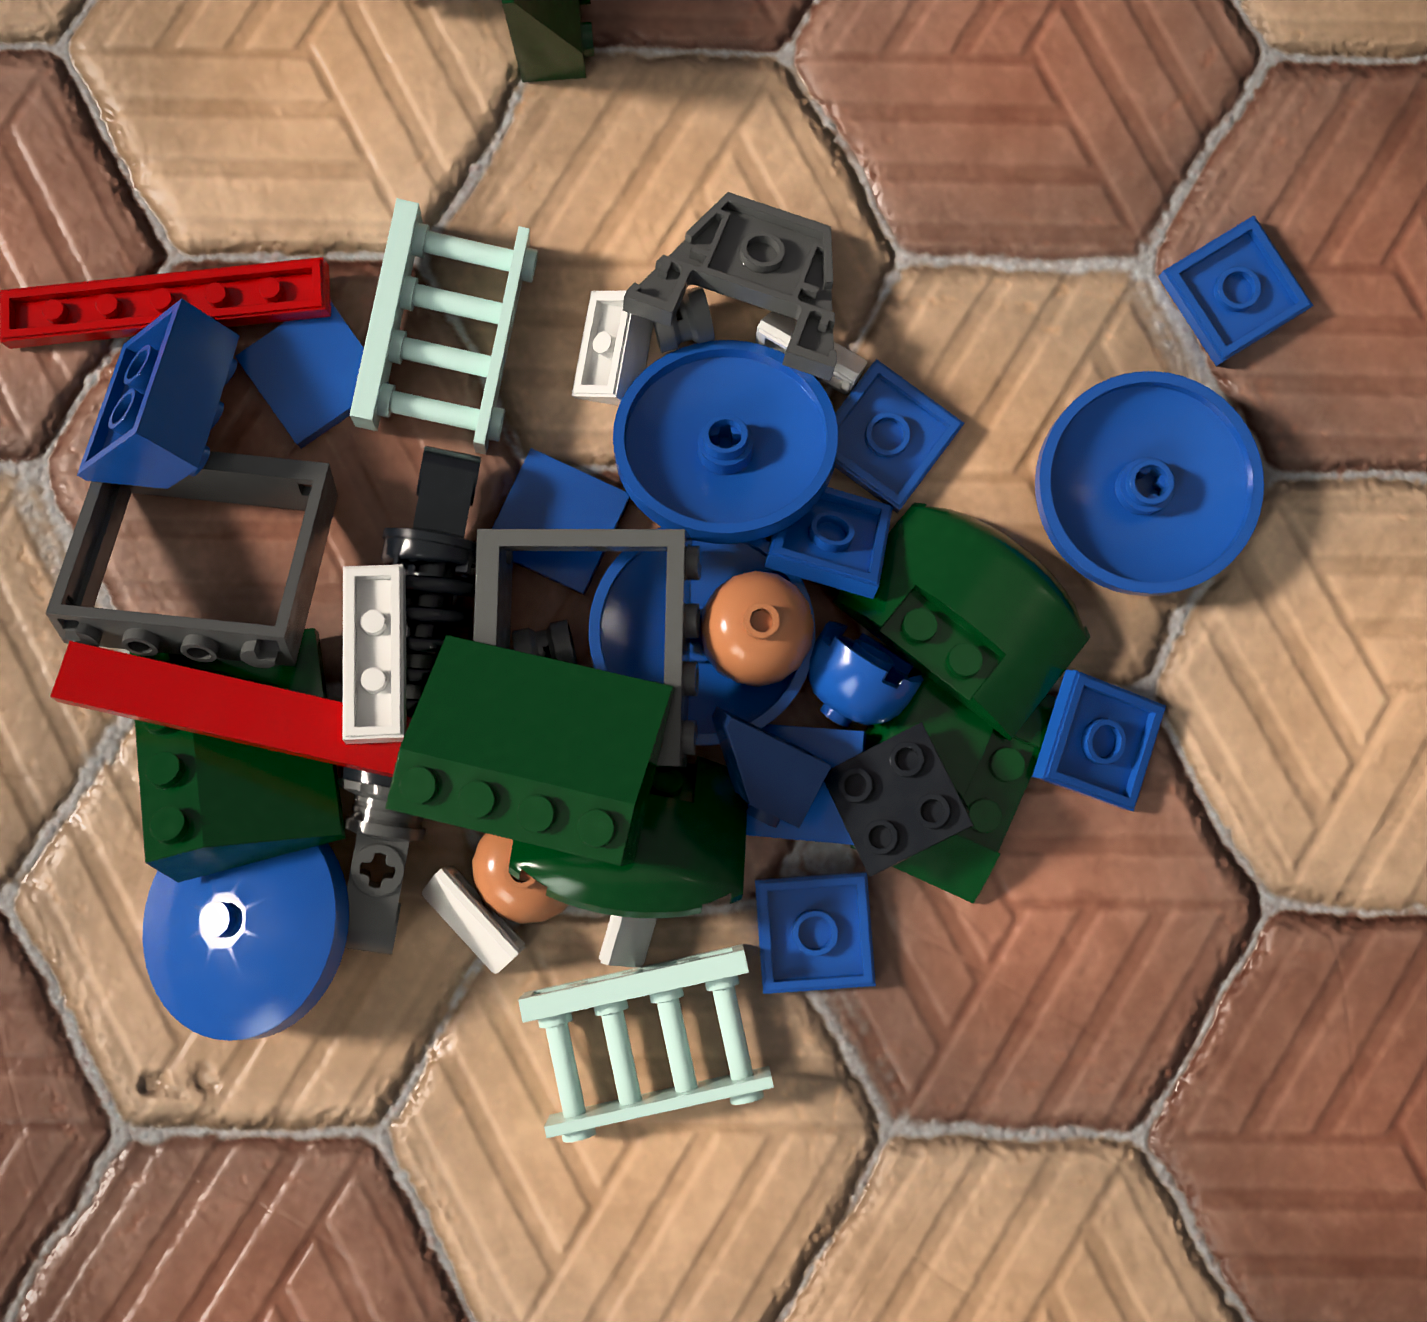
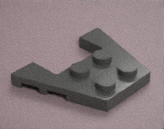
(758, 259)

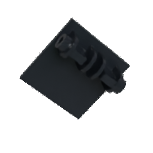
(897, 799)

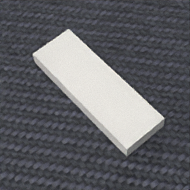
(374, 654)

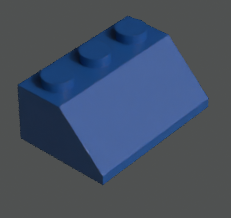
(162, 401)

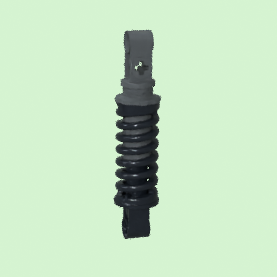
(432, 558)

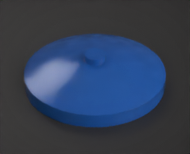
(725, 441)
(1149, 483)
(630, 631)
(248, 943)

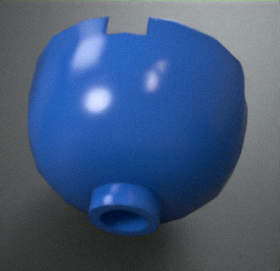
(859, 678)

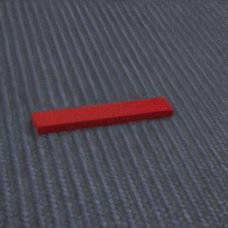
(129, 304)
(215, 707)

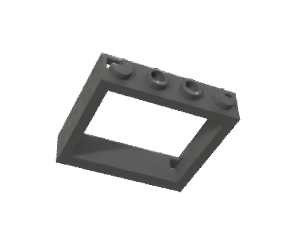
(222, 479)
(682, 617)

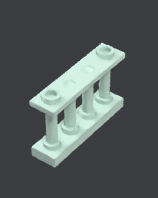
(401, 292)
(609, 998)

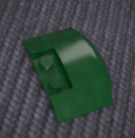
(972, 614)
(985, 771)
(684, 857)

